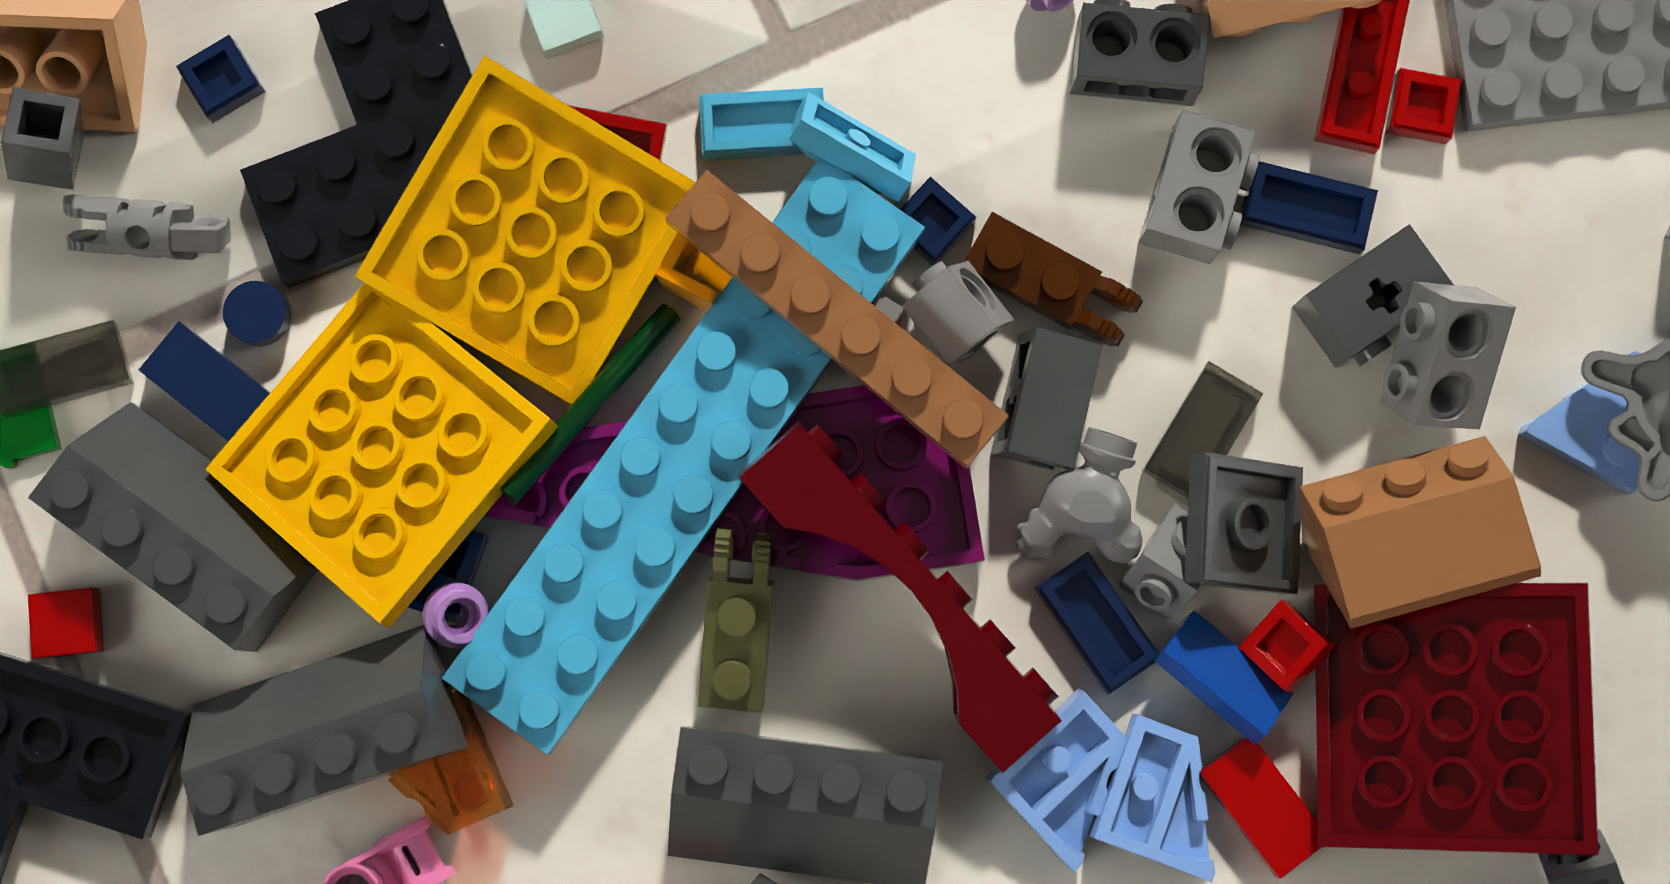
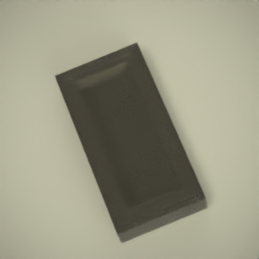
(62, 368)
(1204, 422)

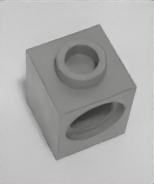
(956, 310)

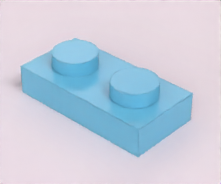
(852, 147)

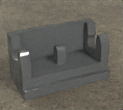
(1047, 399)

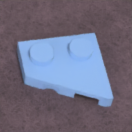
(1579, 435)
(1065, 777)
(1158, 799)

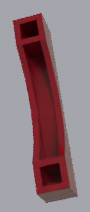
(989, 694)

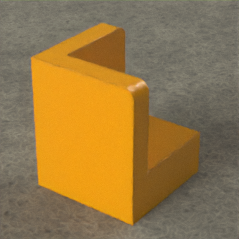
(691, 274)

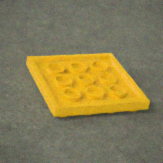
(528, 232)
(380, 451)

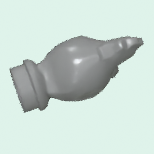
(1087, 503)

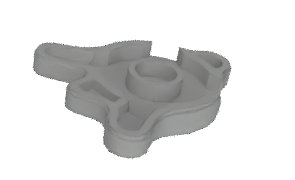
(1645, 423)

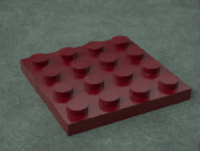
(1459, 725)

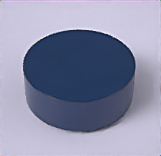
(257, 313)

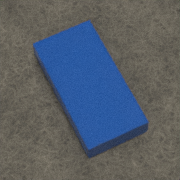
(1223, 677)

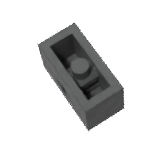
(1338, 307)

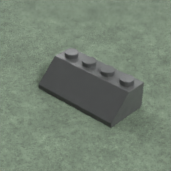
(175, 527)
(319, 731)
(803, 807)

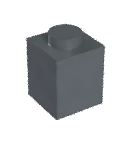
(43, 138)

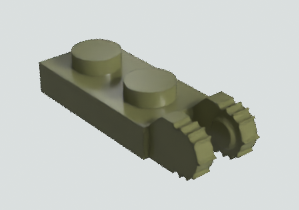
(736, 629)

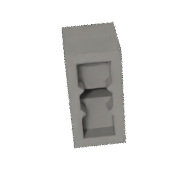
(1187, 184)
(1446, 355)

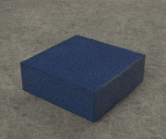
(220, 78)
(941, 216)

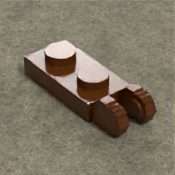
(1048, 279)

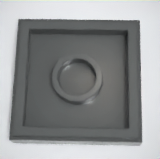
(1243, 524)

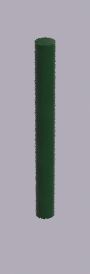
(592, 401)

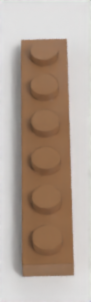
(836, 319)

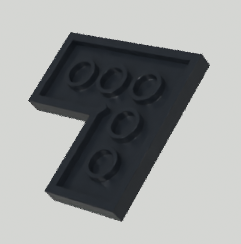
(335, 194)
(82, 751)

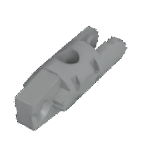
(145, 228)

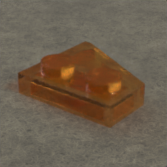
(460, 785)

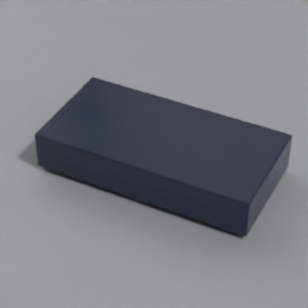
(1309, 208)
(204, 381)
(1097, 623)

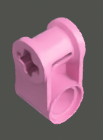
(398, 859)

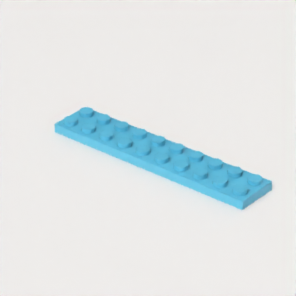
(669, 475)

